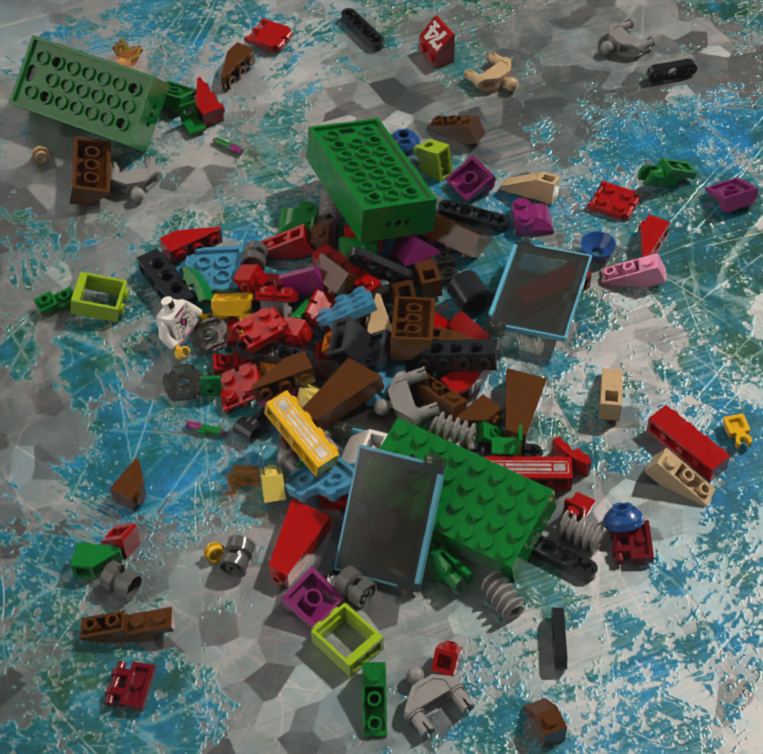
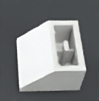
(368, 438)

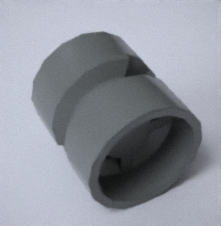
(254, 253)
(237, 556)
(121, 580)
(356, 586)

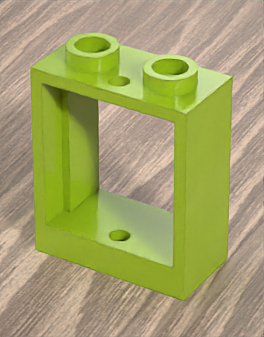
(100, 284)
(364, 653)

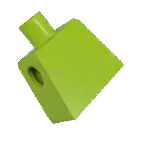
(434, 159)

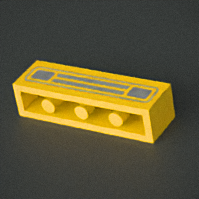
(302, 433)

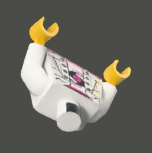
(176, 323)

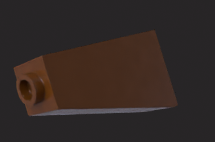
(343, 393)
(522, 402)

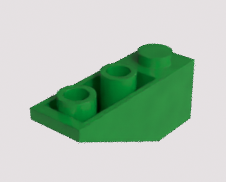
(374, 698)

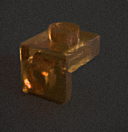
(125, 53)
(244, 476)

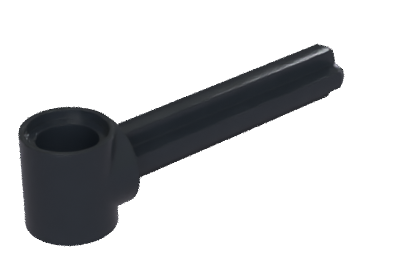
(250, 427)

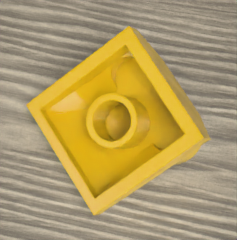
(231, 304)

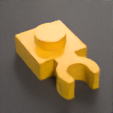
(738, 428)

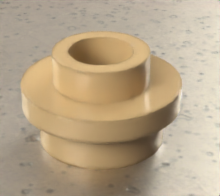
(38, 151)

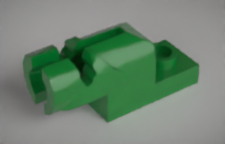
(666, 173)
(447, 567)

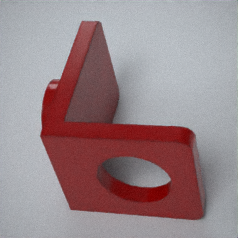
(578, 504)

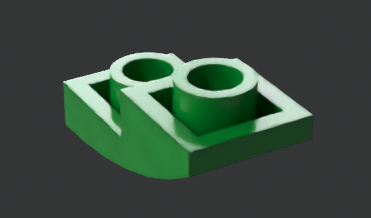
(195, 279)
(50, 303)

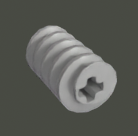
(327, 207)
(453, 430)
(580, 532)
(502, 596)

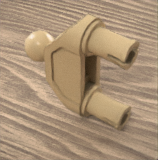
(495, 77)

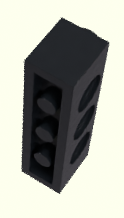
(164, 277)
(460, 355)

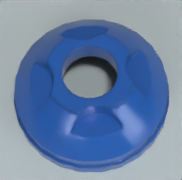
(408, 143)
(598, 241)
(623, 518)

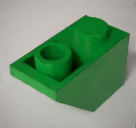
(91, 559)

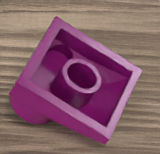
(471, 179)
(733, 194)
(531, 218)
(311, 598)

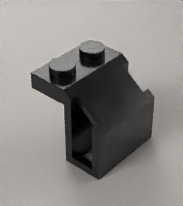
(358, 344)

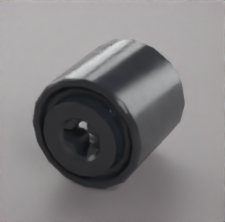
(469, 293)

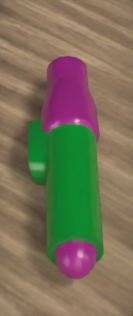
(228, 145)
(203, 429)

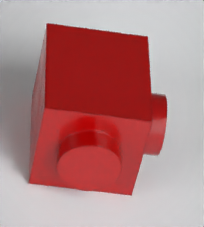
(250, 278)
(298, 334)
(447, 658)

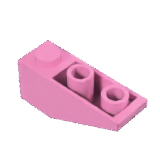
(636, 273)

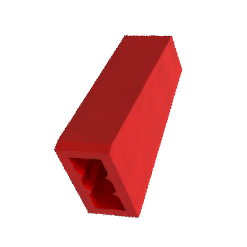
(298, 540)

